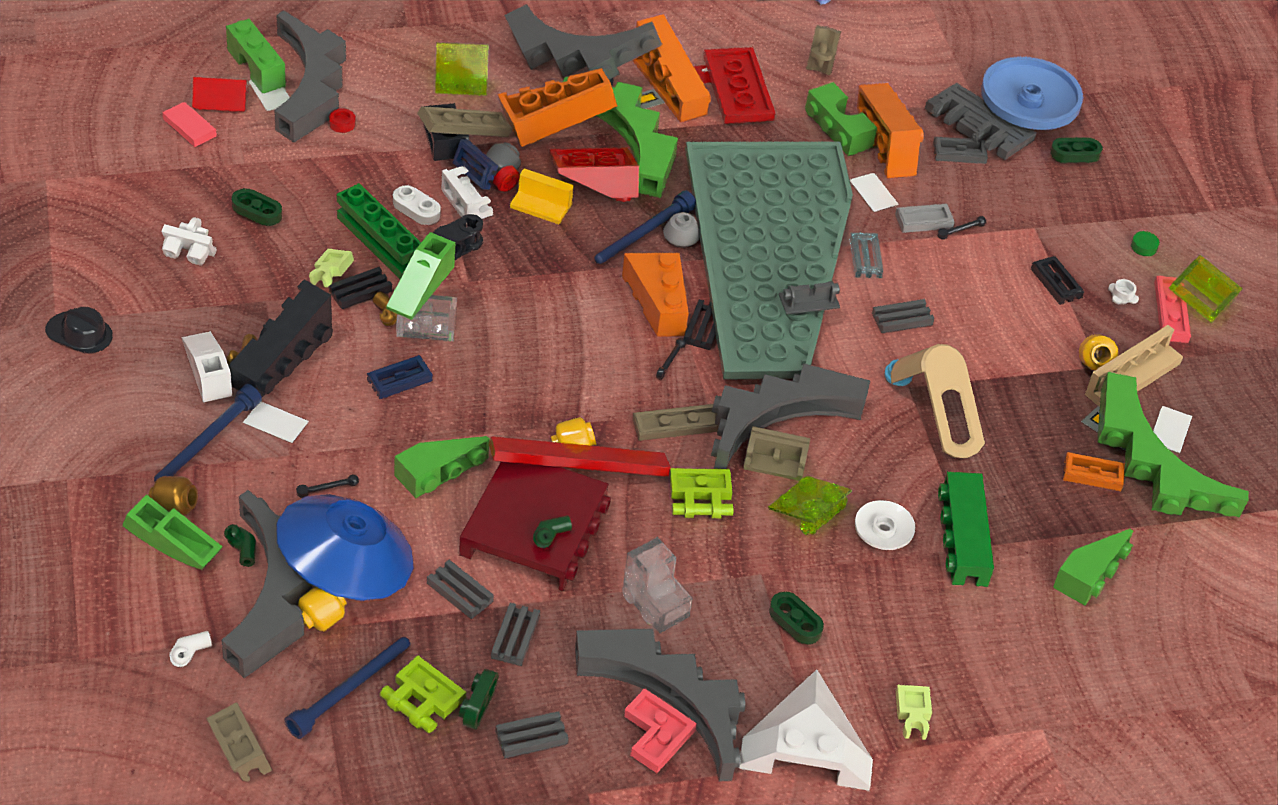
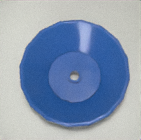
(344, 547)

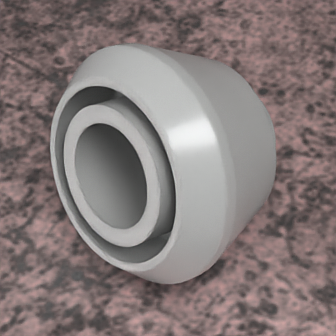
(682, 230)

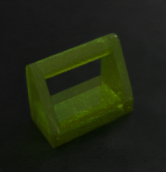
(1211, 283)

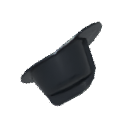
(80, 329)

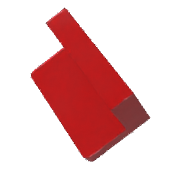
(219, 94)

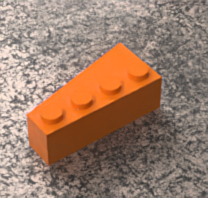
(673, 74)
(557, 105)
(897, 131)

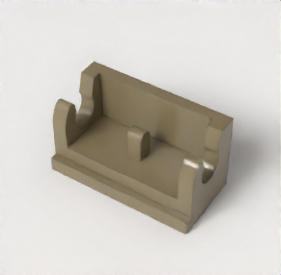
(776, 453)
(238, 741)

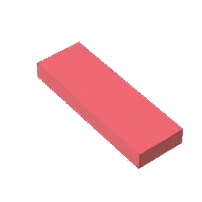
(1172, 310)

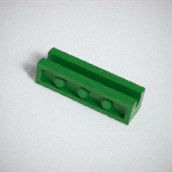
(376, 228)
(966, 528)

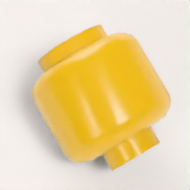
(1094, 344)
(574, 432)
(321, 609)

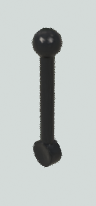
(943, 233)
(680, 343)
(303, 491)

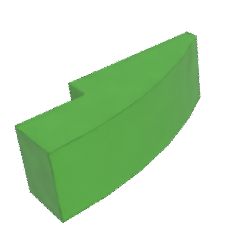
(171, 533)

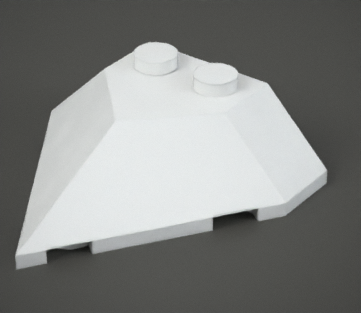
(809, 731)

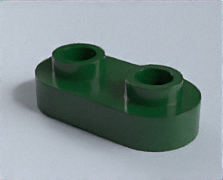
(1076, 150)
(257, 207)
(799, 617)
(483, 689)

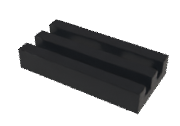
(1053, 281)
(358, 285)
(697, 342)

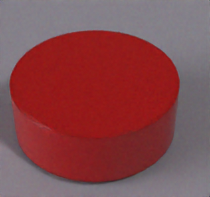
(342, 120)
(506, 178)

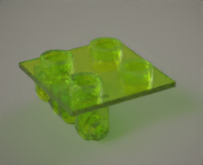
(461, 68)
(812, 503)

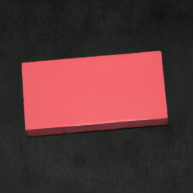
(189, 124)

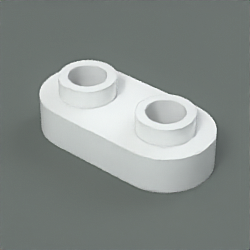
(416, 205)

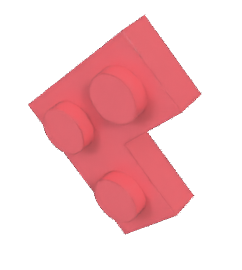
(664, 728)

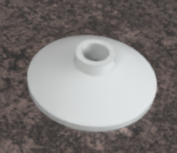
(885, 525)

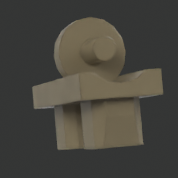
(823, 49)

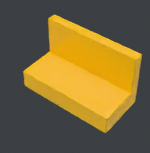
(543, 196)

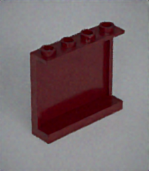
(522, 498)

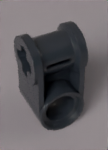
(462, 236)

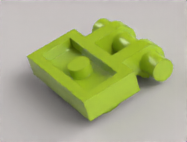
(701, 485)
(429, 687)

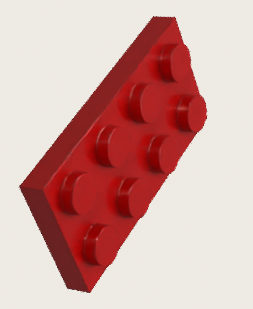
(739, 85)

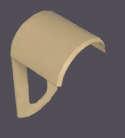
(945, 370)

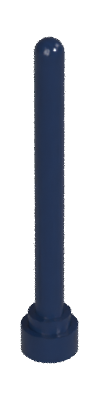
(682, 202)
(246, 399)
(301, 721)

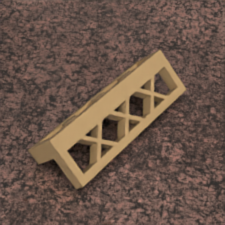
(1144, 361)

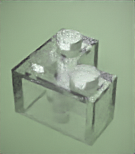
(433, 321)
(652, 586)

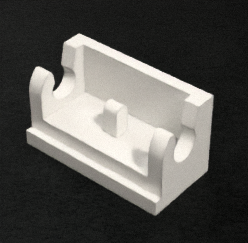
(463, 194)

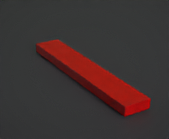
(579, 456)

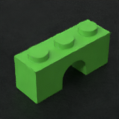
(250, 46)
(828, 108)

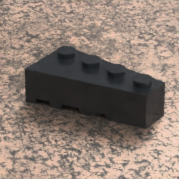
(286, 341)

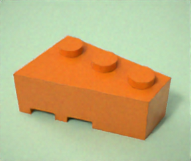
(660, 290)

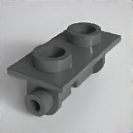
(803, 299)

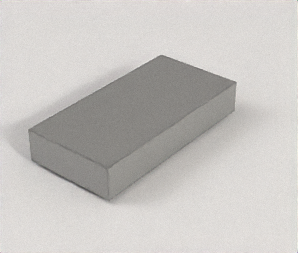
(924, 218)

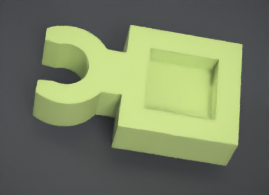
(331, 264)
(915, 708)

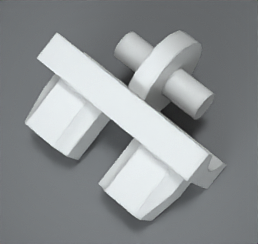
(189, 237)

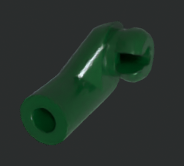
(549, 528)
(242, 541)

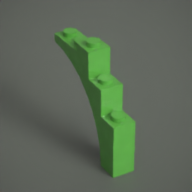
(639, 128)
(1148, 459)

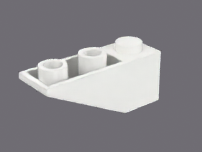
(208, 366)

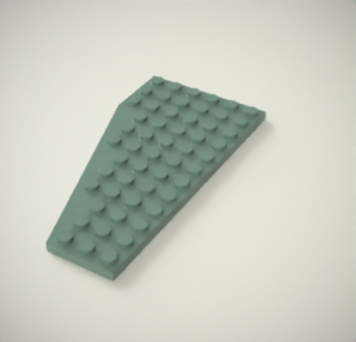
(766, 223)

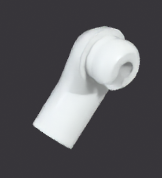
(186, 647)

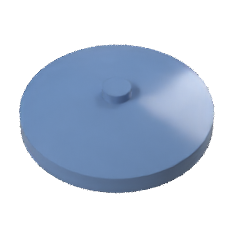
(1032, 93)

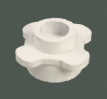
(1123, 292)

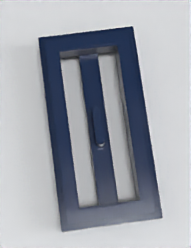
(477, 160)
(401, 380)

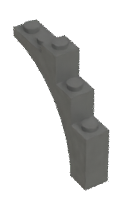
(573, 52)
(323, 76)
(776, 399)
(275, 618)
(637, 659)

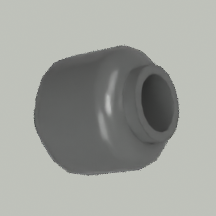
(504, 155)

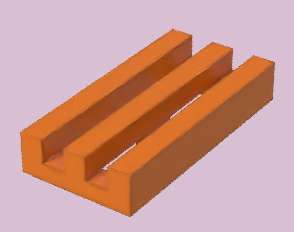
(1093, 474)

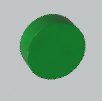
(1145, 243)

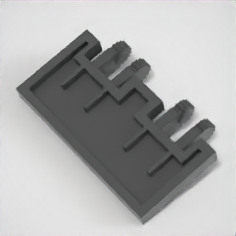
(979, 121)

